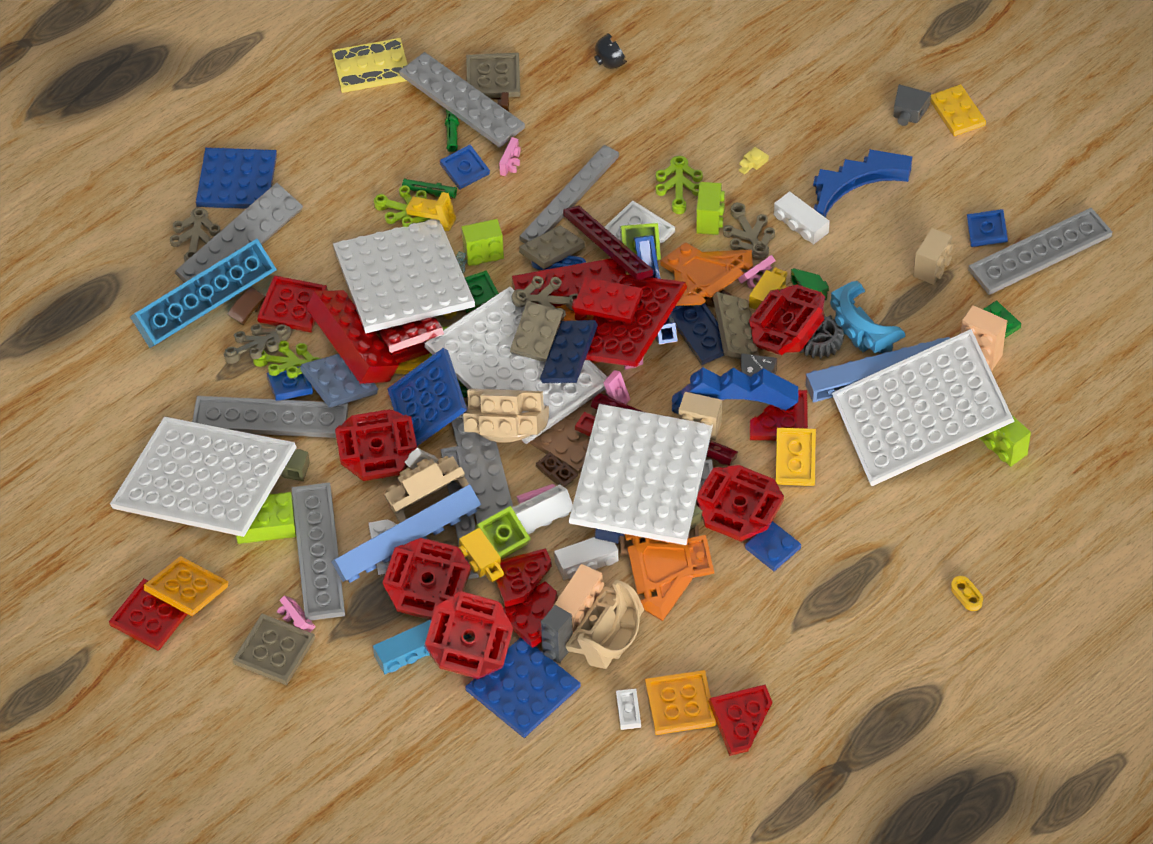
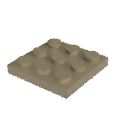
(494, 73)
(274, 649)

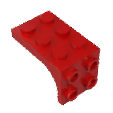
(606, 300)

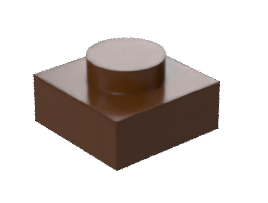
(504, 102)

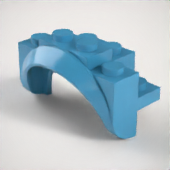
(858, 324)

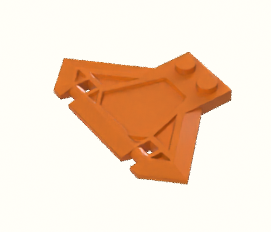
(705, 271)
(667, 570)

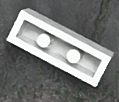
(801, 218)
(544, 508)
(591, 553)

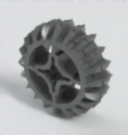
(822, 342)

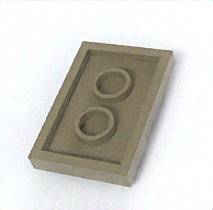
(552, 247)
(536, 331)

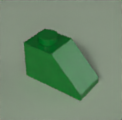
(809, 280)

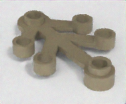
(198, 217)
(759, 248)
(543, 297)
(257, 343)

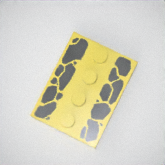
(369, 64)

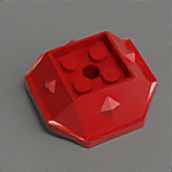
(787, 319)
(376, 443)
(737, 486)
(420, 561)
(471, 616)

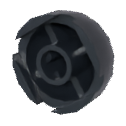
(609, 53)

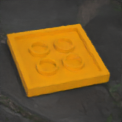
(186, 586)
(679, 702)

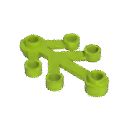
(679, 165)
(381, 203)
(287, 363)

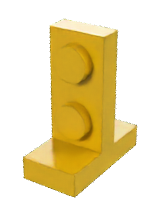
(438, 210)

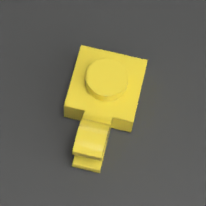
(753, 159)

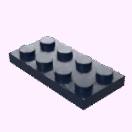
(699, 331)
(568, 351)

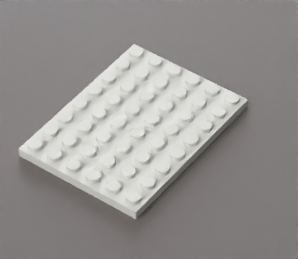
(403, 275)
(483, 359)
(922, 407)
(641, 474)
(203, 476)

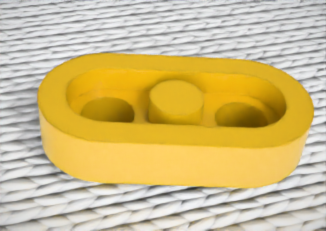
(967, 594)

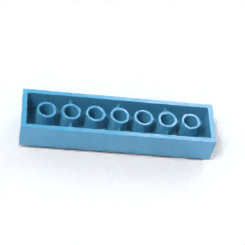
(203, 293)

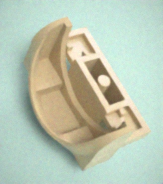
(499, 414)
(423, 482)
(603, 633)

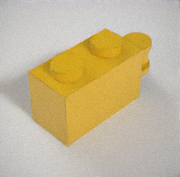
(768, 282)
(481, 555)

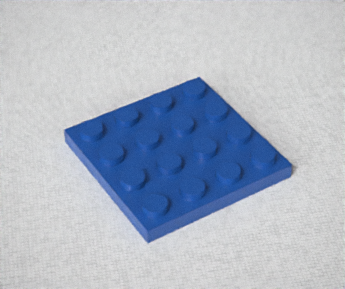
(235, 177)
(429, 395)
(525, 688)

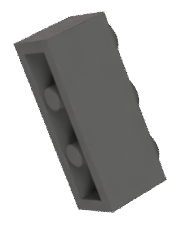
(556, 632)

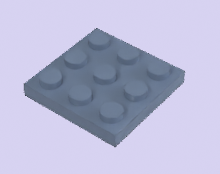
(335, 381)

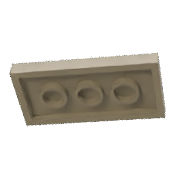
(734, 325)

